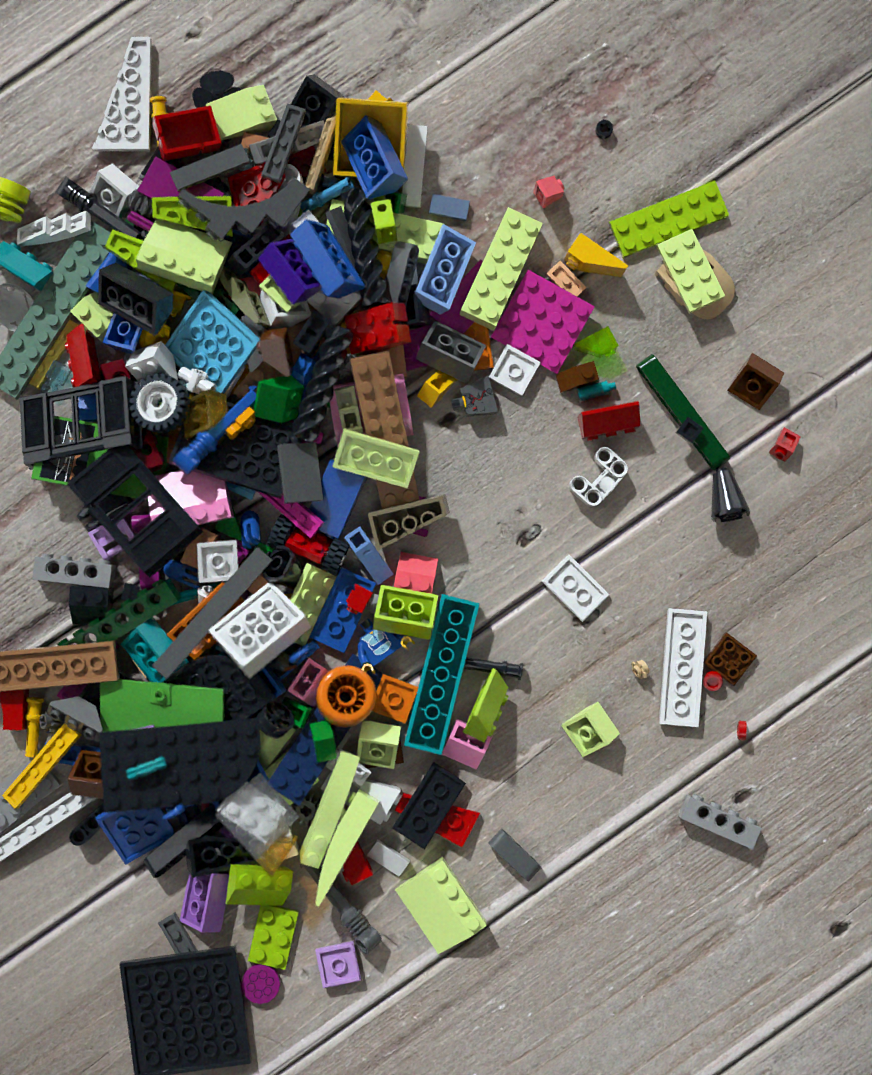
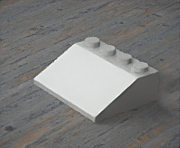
(260, 629)

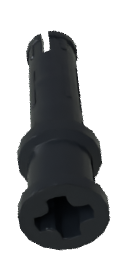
(504, 668)

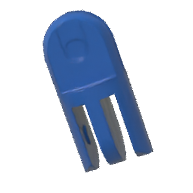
(250, 529)
(179, 571)

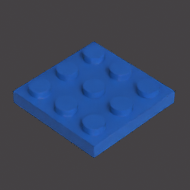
(135, 831)

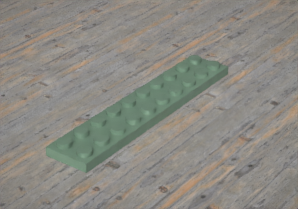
(51, 310)

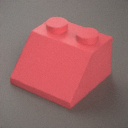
(415, 572)

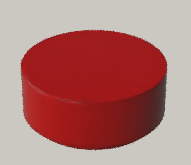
(713, 681)
(741, 730)

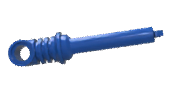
(207, 441)

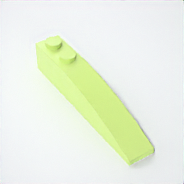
(329, 810)
(347, 833)

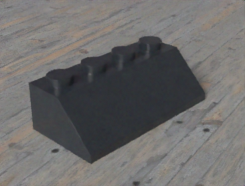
(134, 297)

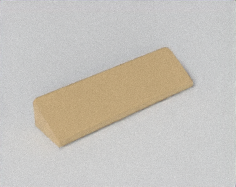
(321, 155)

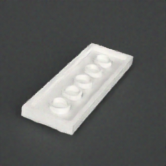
(683, 667)

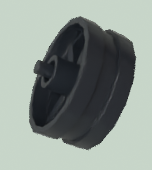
(278, 716)

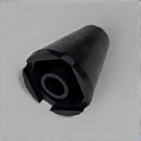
(727, 498)
(284, 568)

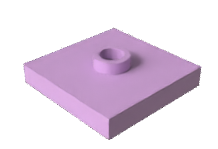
(338, 964)

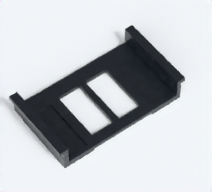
(114, 418)
(160, 538)

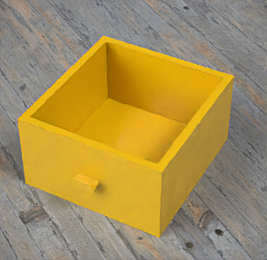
(351, 111)

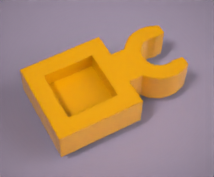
(244, 421)

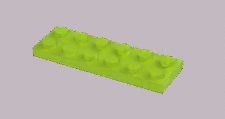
(668, 219)

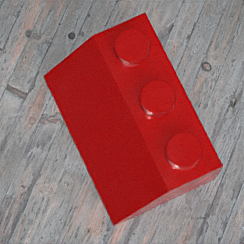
(83, 357)
(609, 421)

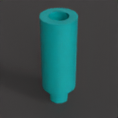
(595, 390)

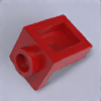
(785, 444)

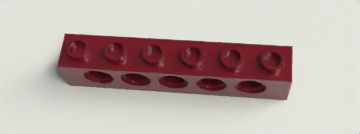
(154, 460)

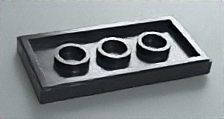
(428, 805)

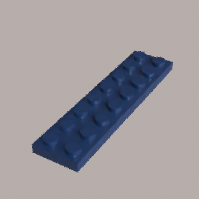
(299, 766)

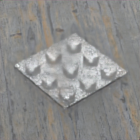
(257, 816)

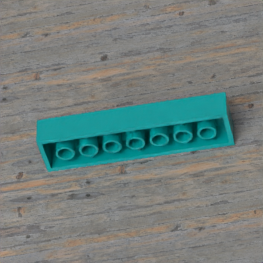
(441, 674)

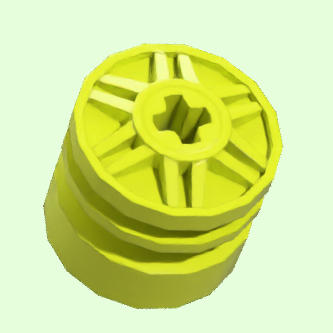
(11, 195)

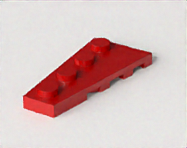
(455, 825)

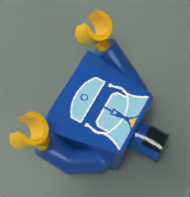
(378, 645)

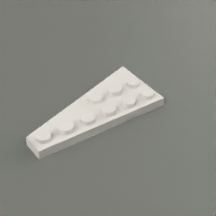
(129, 107)

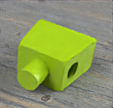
(384, 220)

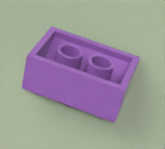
(205, 902)

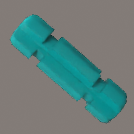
(146, 768)

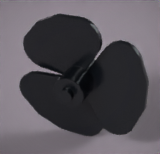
(213, 88)

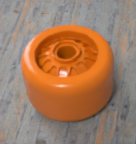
(350, 681)

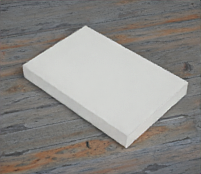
(575, 587)

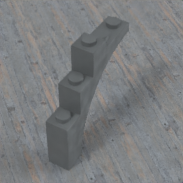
(248, 217)

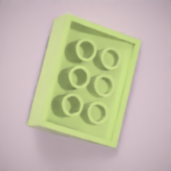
(183, 255)
(441, 906)

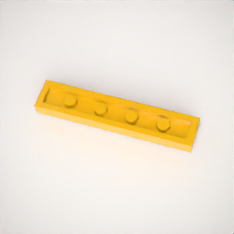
(41, 766)

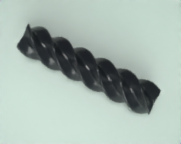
(364, 247)
(320, 388)

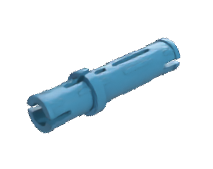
(319, 199)

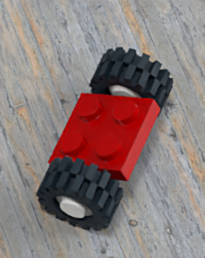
(310, 548)

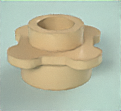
(640, 669)

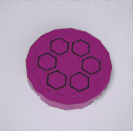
(260, 983)

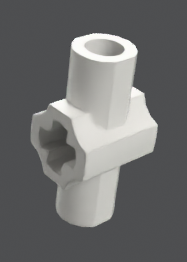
(196, 380)

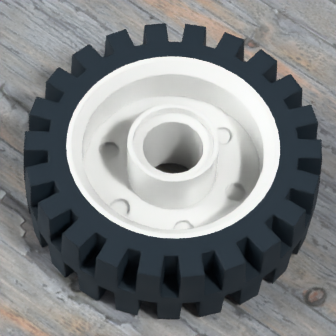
(148, 395)

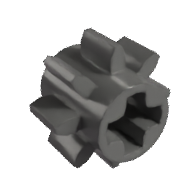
(49, 724)

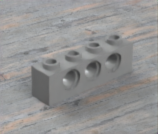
(43, 571)
(746, 837)

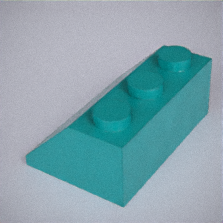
(24, 265)
(146, 645)

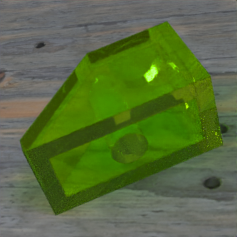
(598, 344)

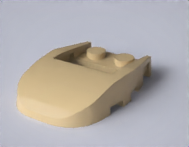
(725, 281)

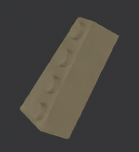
(401, 520)

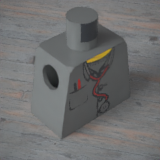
(476, 399)

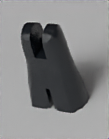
(111, 505)

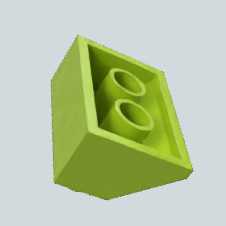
(405, 612)
(487, 707)
(256, 887)

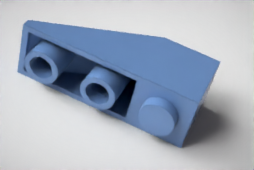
(368, 555)

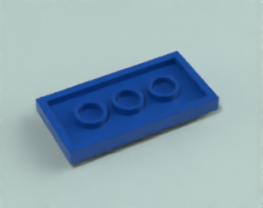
(335, 623)

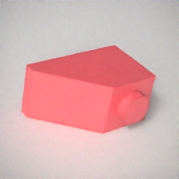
(548, 190)

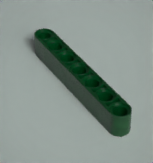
(680, 409)

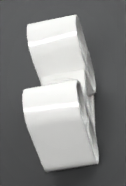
(604, 483)

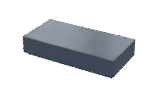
(449, 207)

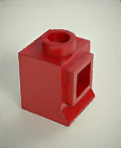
(358, 599)

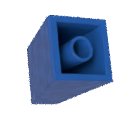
(340, 496)

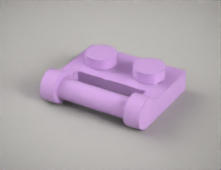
(102, 537)

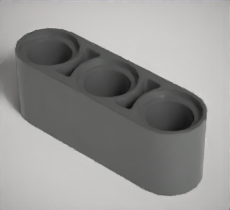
(514, 855)

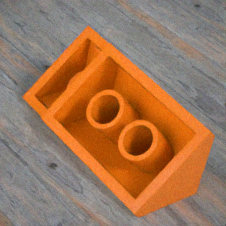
(208, 640)

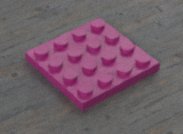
(542, 321)

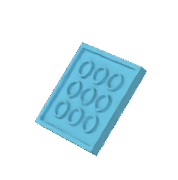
(212, 341)

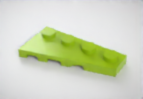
(170, 210)
(127, 249)

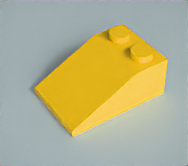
(592, 258)

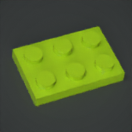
(273, 936)

